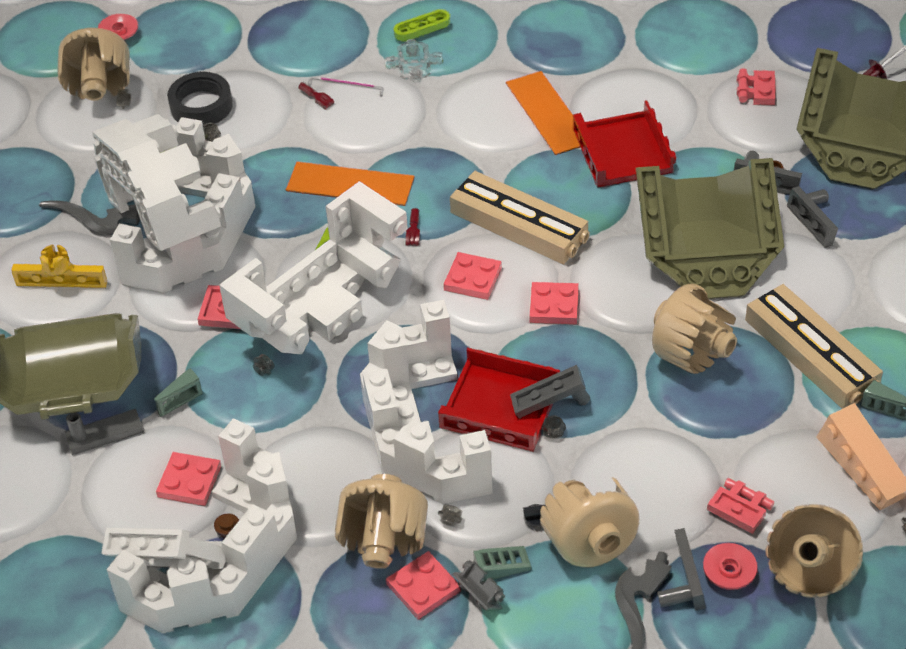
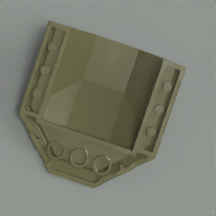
(853, 123)
(712, 228)

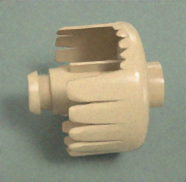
(93, 62)
(696, 324)
(379, 516)
(587, 526)
(814, 550)

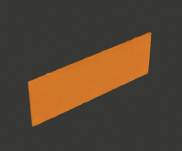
(545, 110)
(335, 180)

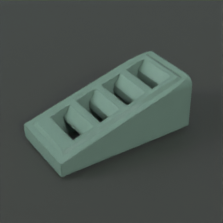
(178, 393)
(884, 400)
(495, 571)

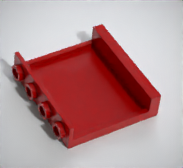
(621, 144)
(484, 400)

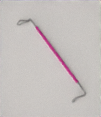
(348, 82)

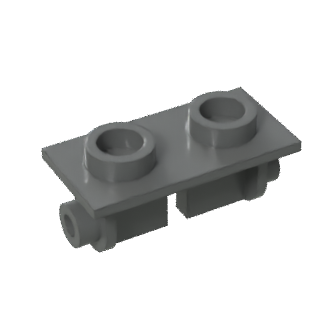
(487, 594)

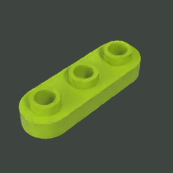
(422, 25)

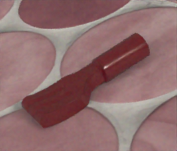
(320, 98)
(413, 232)

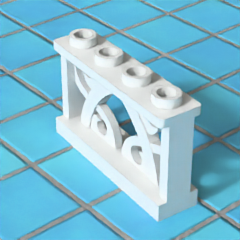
(162, 546)

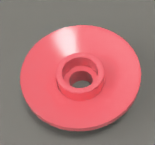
(121, 24)
(730, 557)

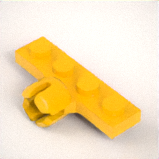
(58, 271)

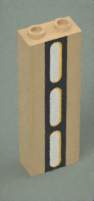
(519, 217)
(812, 345)

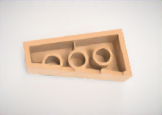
(863, 456)

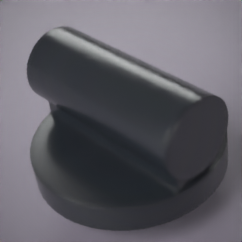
(532, 515)

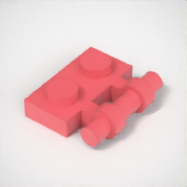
(763, 87)
(737, 509)

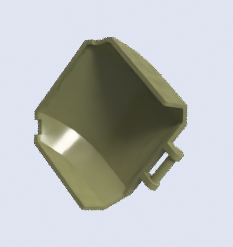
(68, 364)

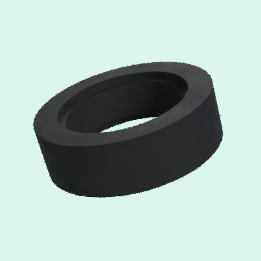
(199, 82)

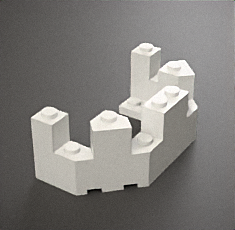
(138, 171)
(224, 185)
(323, 285)
(404, 444)
(251, 550)

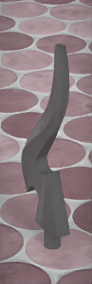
(101, 225)
(647, 584)

